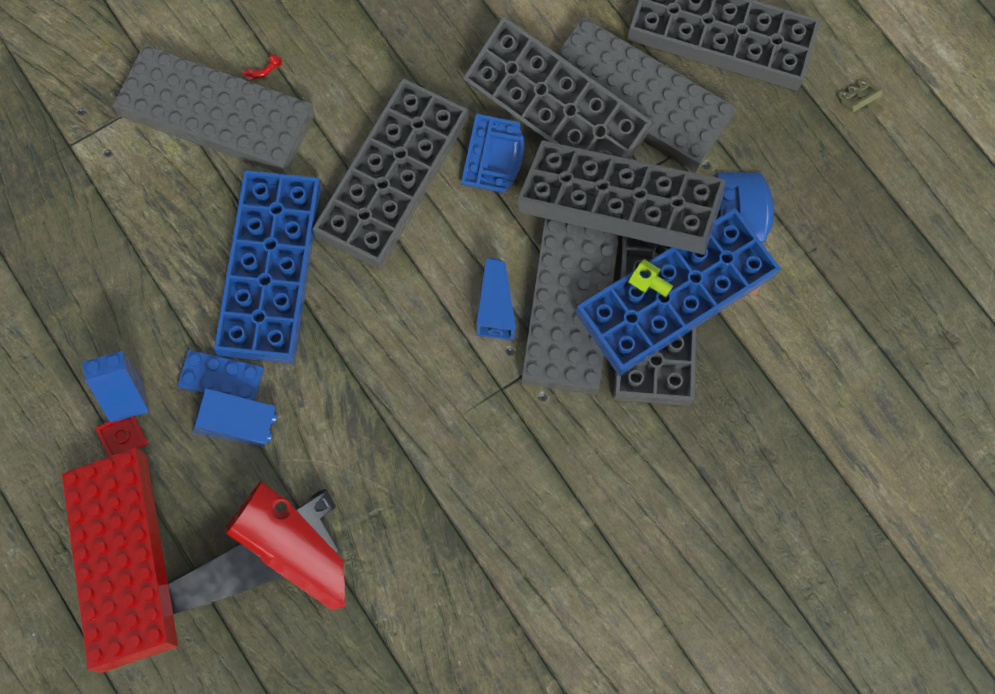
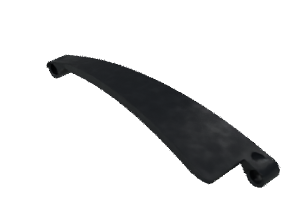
(238, 567)

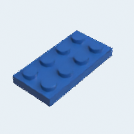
(221, 375)

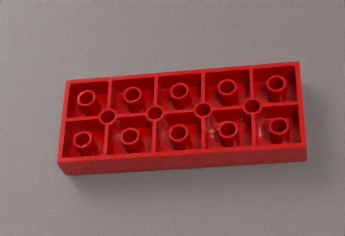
(118, 561)

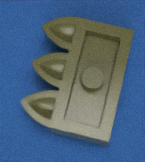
(860, 96)

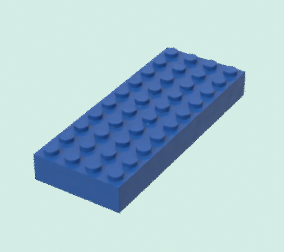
(268, 267)
(639, 324)

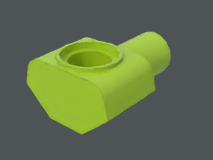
(654, 281)

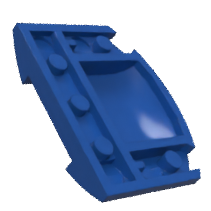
(493, 154)
(751, 198)

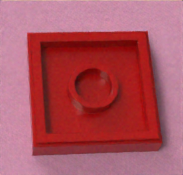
(121, 436)

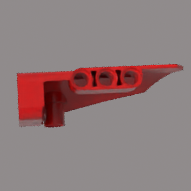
(289, 545)

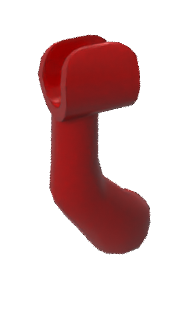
(275, 62)

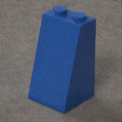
(496, 308)
(116, 386)
(234, 418)

